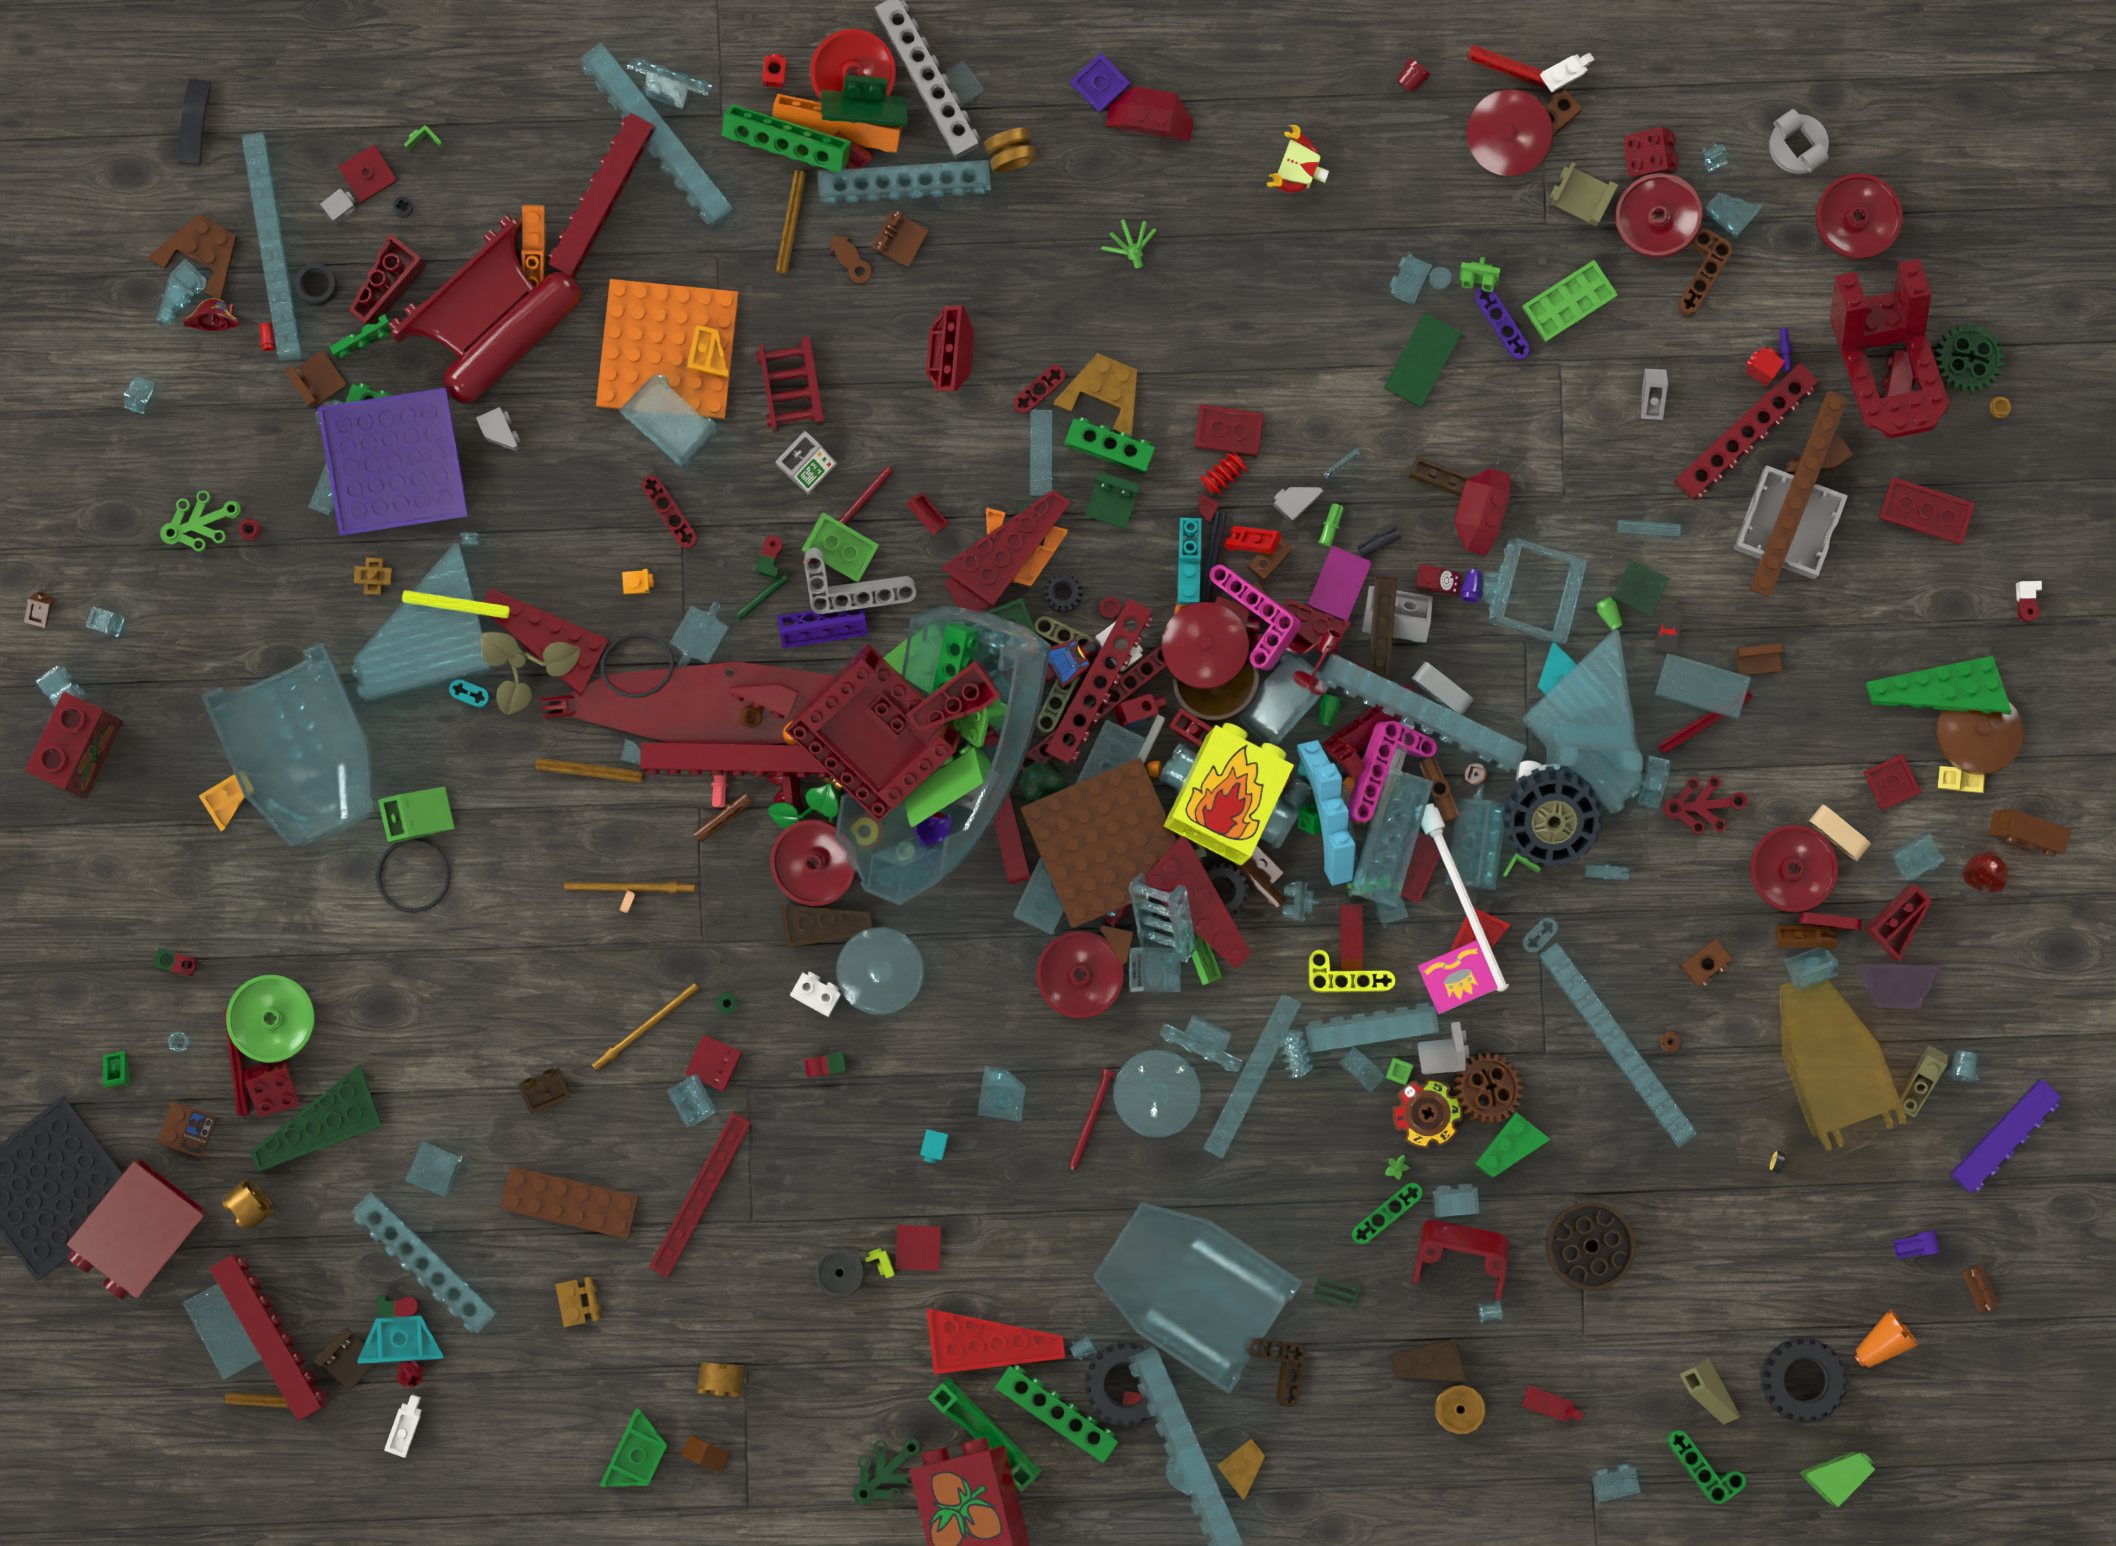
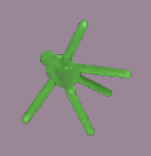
(1133, 250)

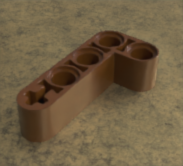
(1702, 275)

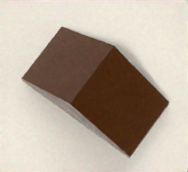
(1119, 940)
(705, 1453)

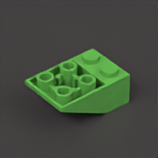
(416, 814)

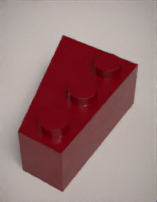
(1900, 375)

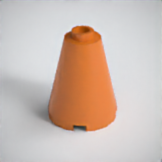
(1885, 1341)

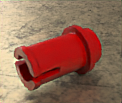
(267, 337)

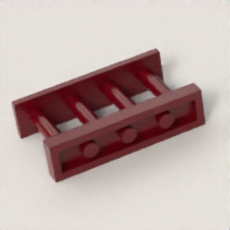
(807, 371)

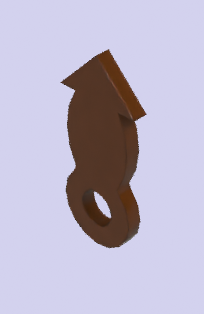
(849, 258)

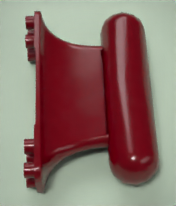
(489, 314)

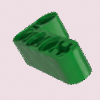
(1701, 1464)

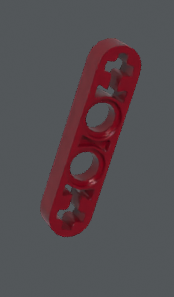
(670, 511)

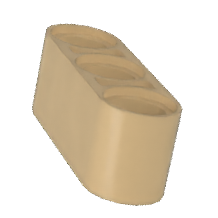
(1839, 832)

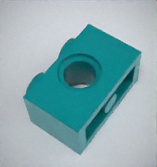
(934, 1146)

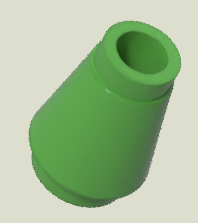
(1609, 612)

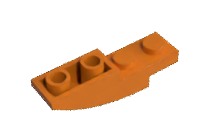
(534, 242)

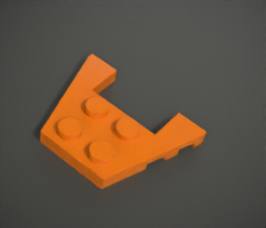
(1039, 558)

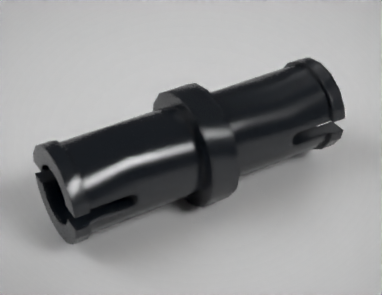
(1379, 542)

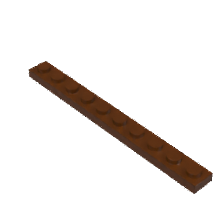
(1798, 494)

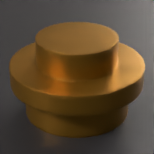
(2000, 407)

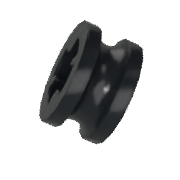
(398, 211)

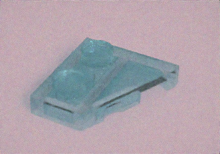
(1731, 212)

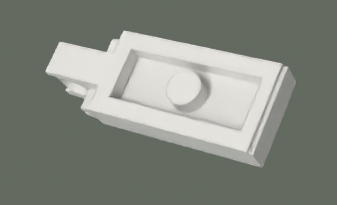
(1566, 71)
(404, 1427)

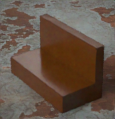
(1759, 659)

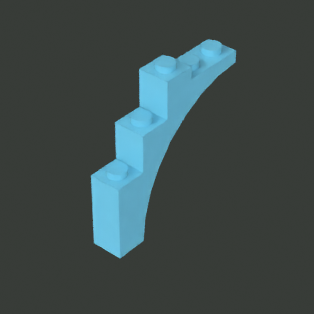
(1333, 813)

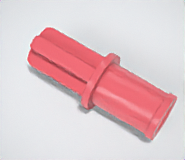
(719, 790)

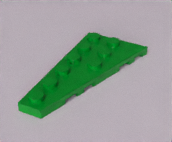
(1949, 687)

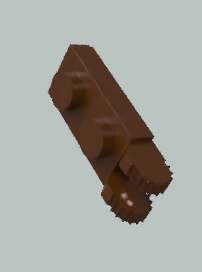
(1806, 937)

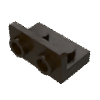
(544, 1090)

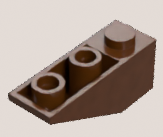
(1836, 455)

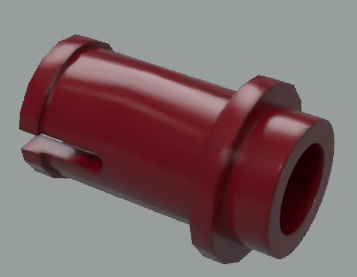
(1115, 921)

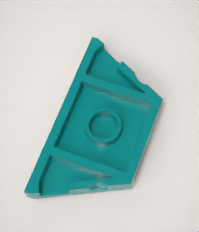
(1555, 668)
(399, 1340)

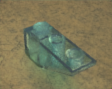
(180, 287)

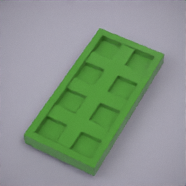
(1569, 301)

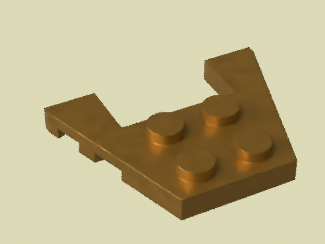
(1107, 382)

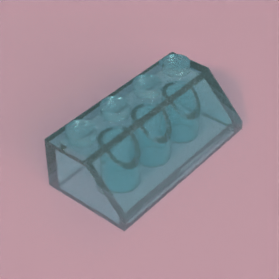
(1477, 843)

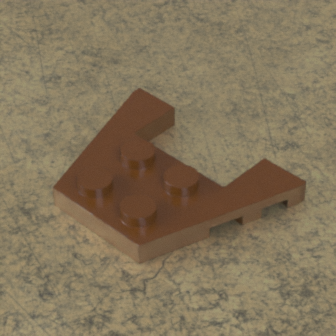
(205, 244)

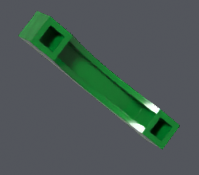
(961, 1409)

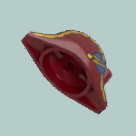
(212, 315)

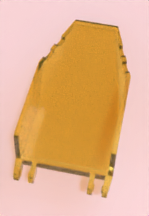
(1833, 1062)

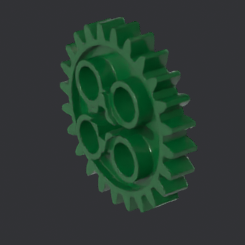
(1972, 339)

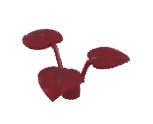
(1328, 644)

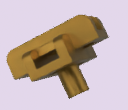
(371, 576)

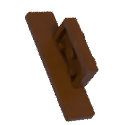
(1263, 872)

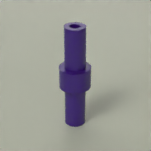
(1785, 349)

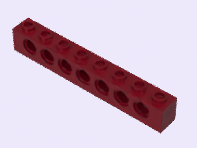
(1799, 377)
(1131, 611)

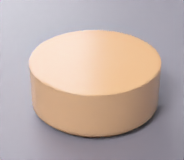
(627, 901)

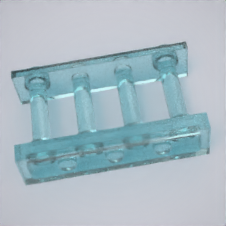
(1178, 912)

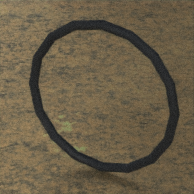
(638, 695)
(411, 910)

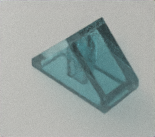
(1362, 1069)

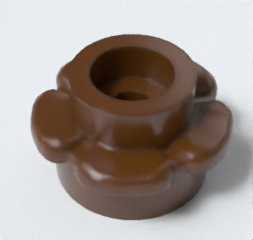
(1670, 1035)

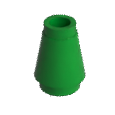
(1328, 709)

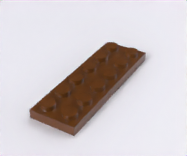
(569, 1202)

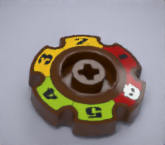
(1409, 1115)

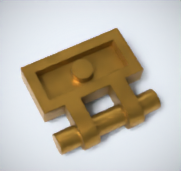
(571, 1303)

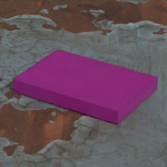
(1339, 583)

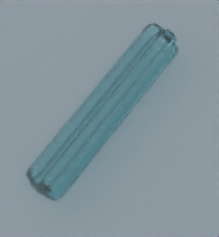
(1648, 528)

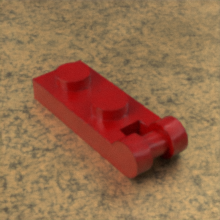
(1252, 539)

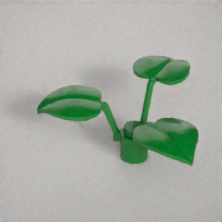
(822, 798)

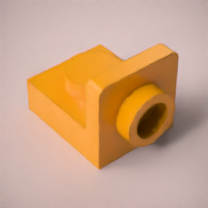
(637, 582)

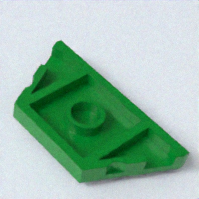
(636, 1454)

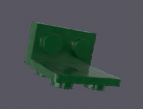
(1112, 500)

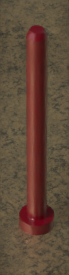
(1107, 1076)

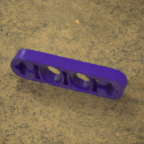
(1499, 324)

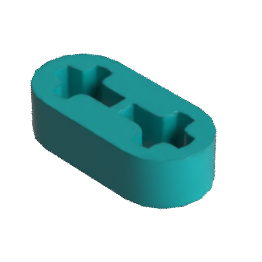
(467, 698)

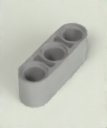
(1442, 688)

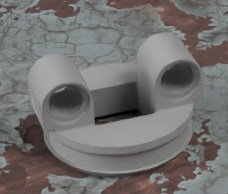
(1815, 133)

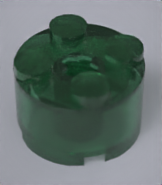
(1041, 781)

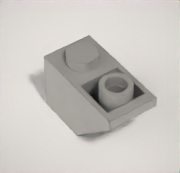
(496, 429)

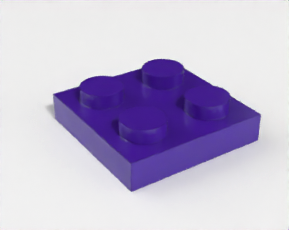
(1100, 83)

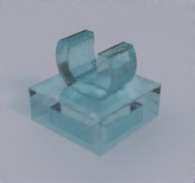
(1715, 156)

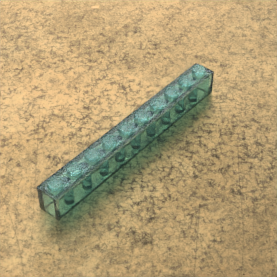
(664, 143)
(1424, 712)
(1184, 1448)

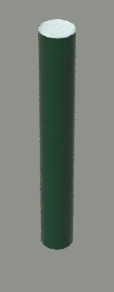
(761, 596)

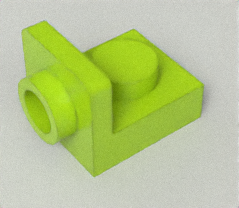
(884, 1266)

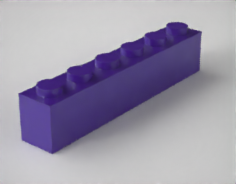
(2005, 1135)

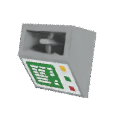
(806, 462)

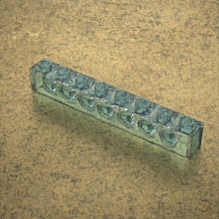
(914, 173)
(484, 1313)

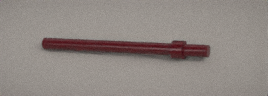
(863, 499)

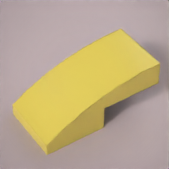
(1955, 779)

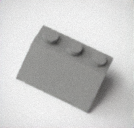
(1411, 615)

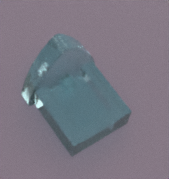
(1391, 914)

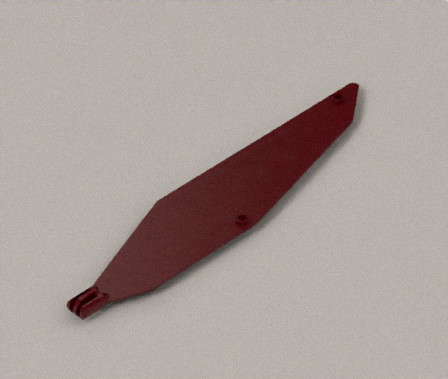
(691, 704)

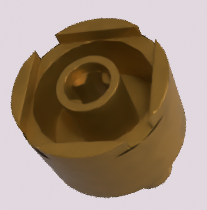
(248, 1204)
(720, 1379)

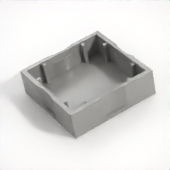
(1813, 532)

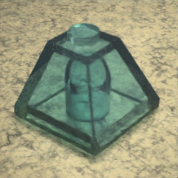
(1001, 1095)
(434, 1169)

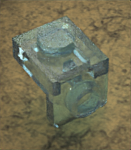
(138, 394)

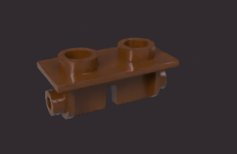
(1980, 1289)

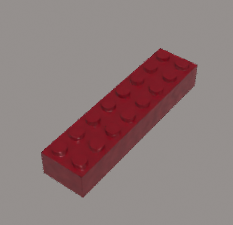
(269, 1337)

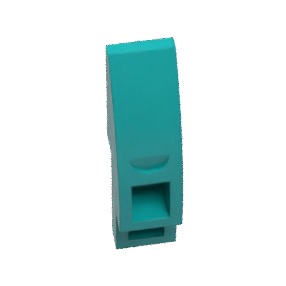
(1189, 561)

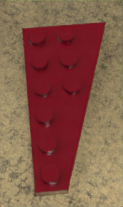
(540, 629)
(1207, 910)

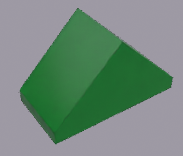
(115, 1070)

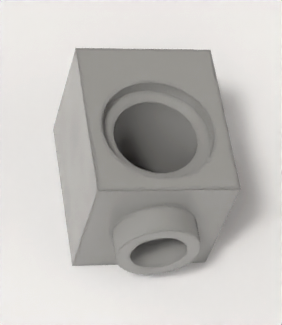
(339, 206)

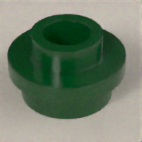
(734, 1003)

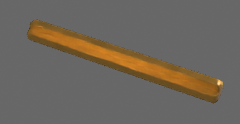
(790, 222)
(589, 770)

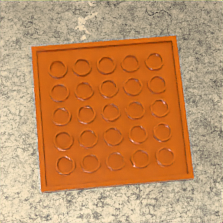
(653, 331)

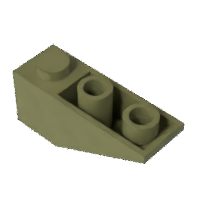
(1923, 1080)
(1709, 1390)

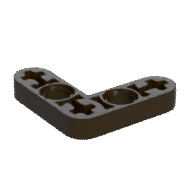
(1287, 1362)

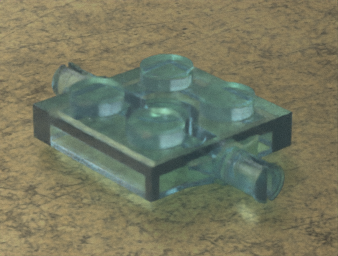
(699, 634)

